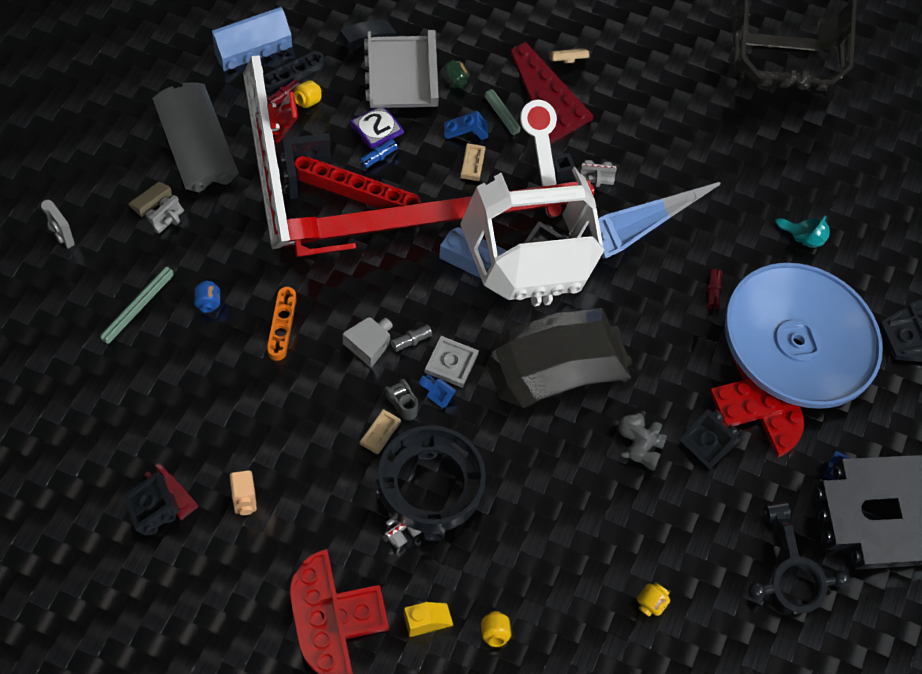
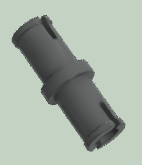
(411, 338)

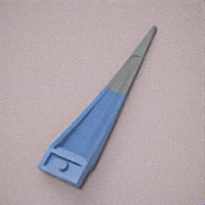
(629, 225)

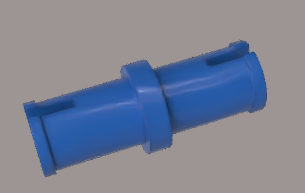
(378, 153)

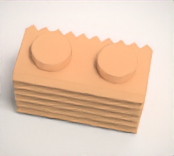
(243, 492)

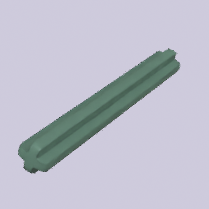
(136, 305)

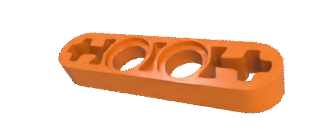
(284, 323)

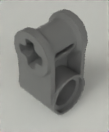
(401, 396)

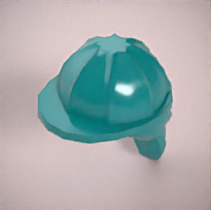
(810, 232)

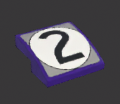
(376, 127)

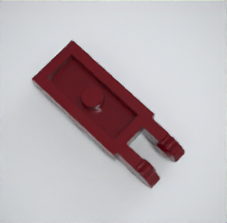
(184, 500)

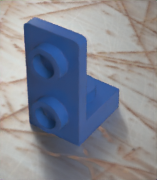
(467, 123)

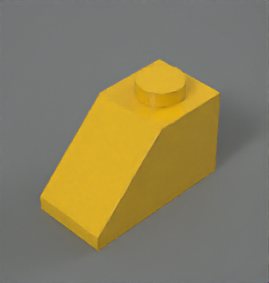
(427, 618)

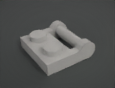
(57, 223)

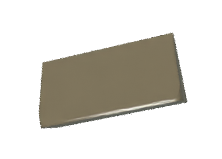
(150, 198)

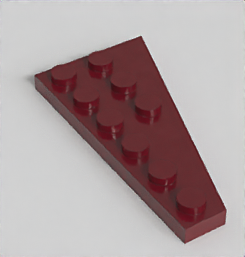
(546, 86)

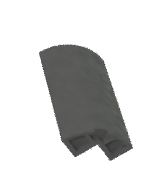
(195, 136)

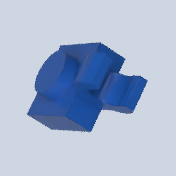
(439, 390)

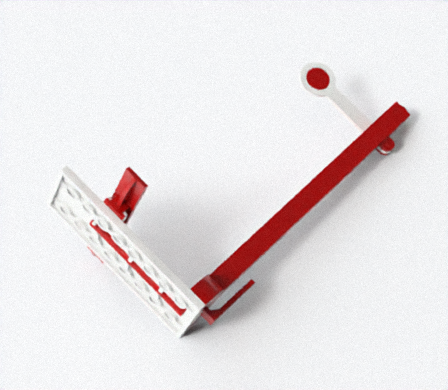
(272, 124)

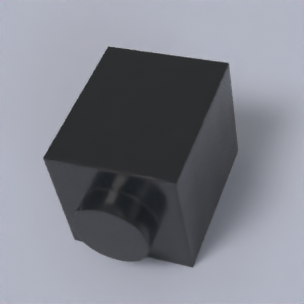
(563, 168)

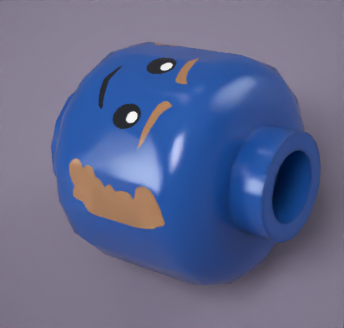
(207, 296)

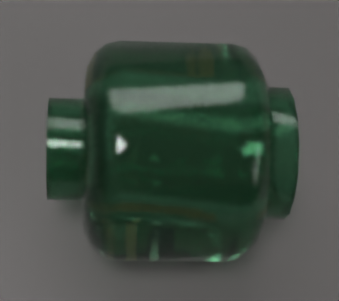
(455, 74)

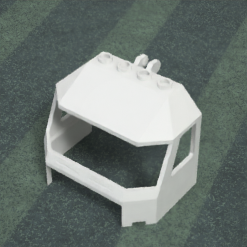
(535, 267)

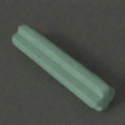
(502, 112)

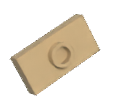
(568, 55)
(473, 162)
(380, 431)

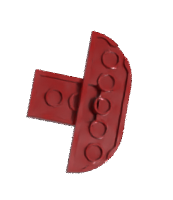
(748, 402)
(330, 618)

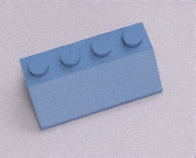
(252, 37)
(457, 252)

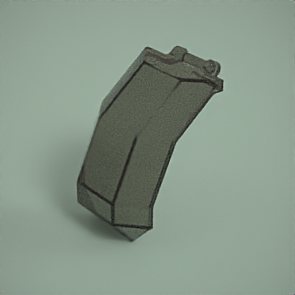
(557, 356)

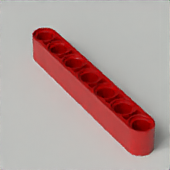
(327, 177)

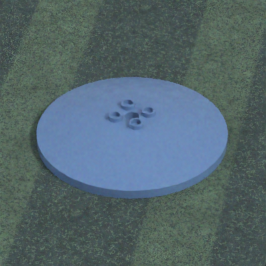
(807, 304)

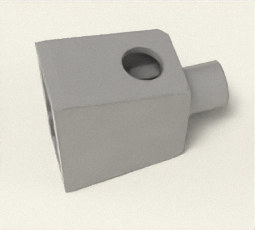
(368, 339)

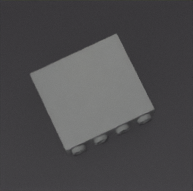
(401, 71)

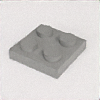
(451, 361)

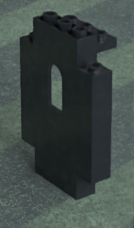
(872, 541)

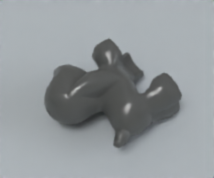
(643, 439)

